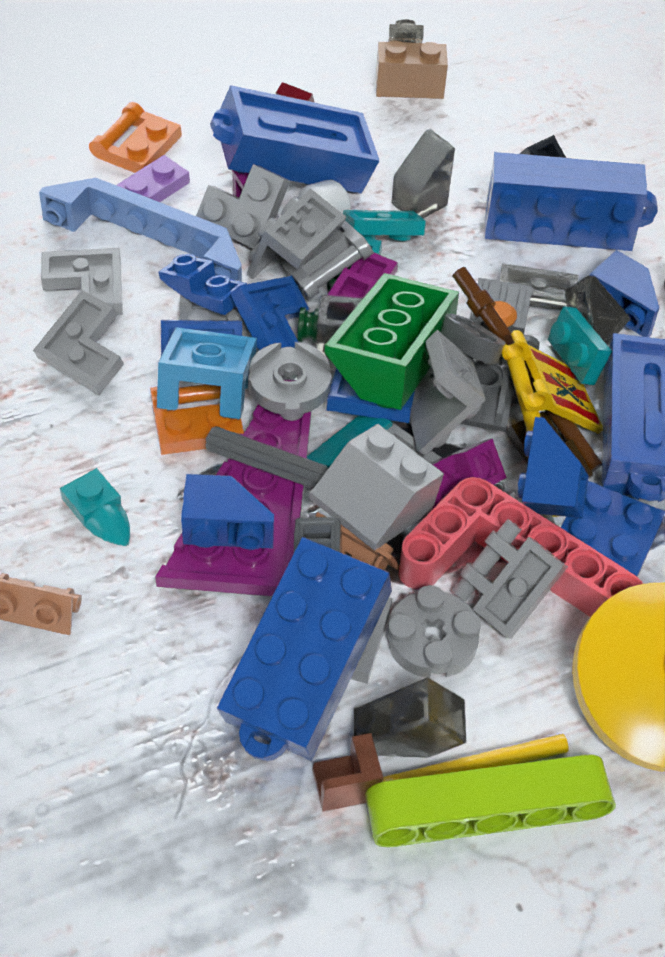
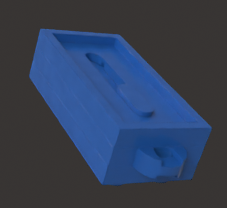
(295, 138)
(567, 201)
(634, 417)
(304, 651)

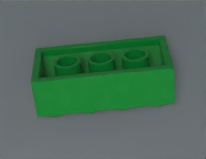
(384, 338)

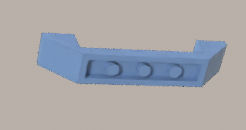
(75, 201)

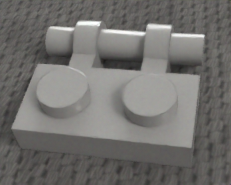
(519, 585)

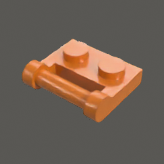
(143, 146)
(188, 427)

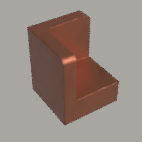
(346, 779)

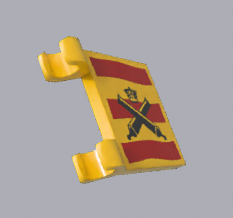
(555, 386)

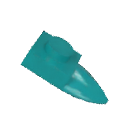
(98, 507)

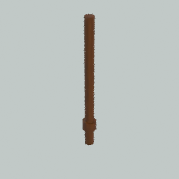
(482, 306)

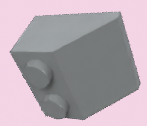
(377, 487)

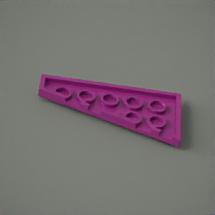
(237, 568)

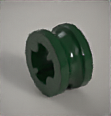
(308, 325)

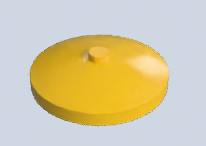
(622, 674)

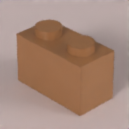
(411, 70)

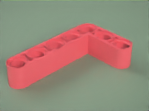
(476, 510)

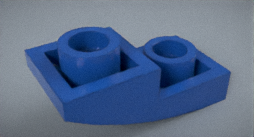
(197, 282)

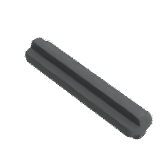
(264, 457)

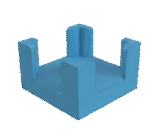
(208, 360)

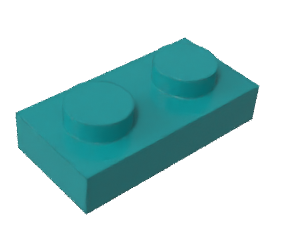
(395, 223)
(579, 345)

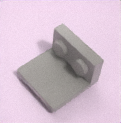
(297, 233)
(452, 398)

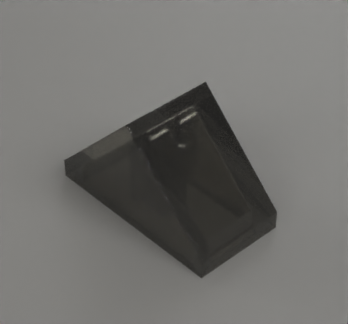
(597, 307)

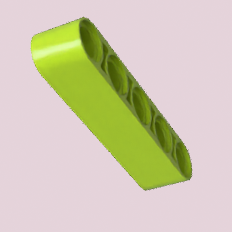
(489, 800)

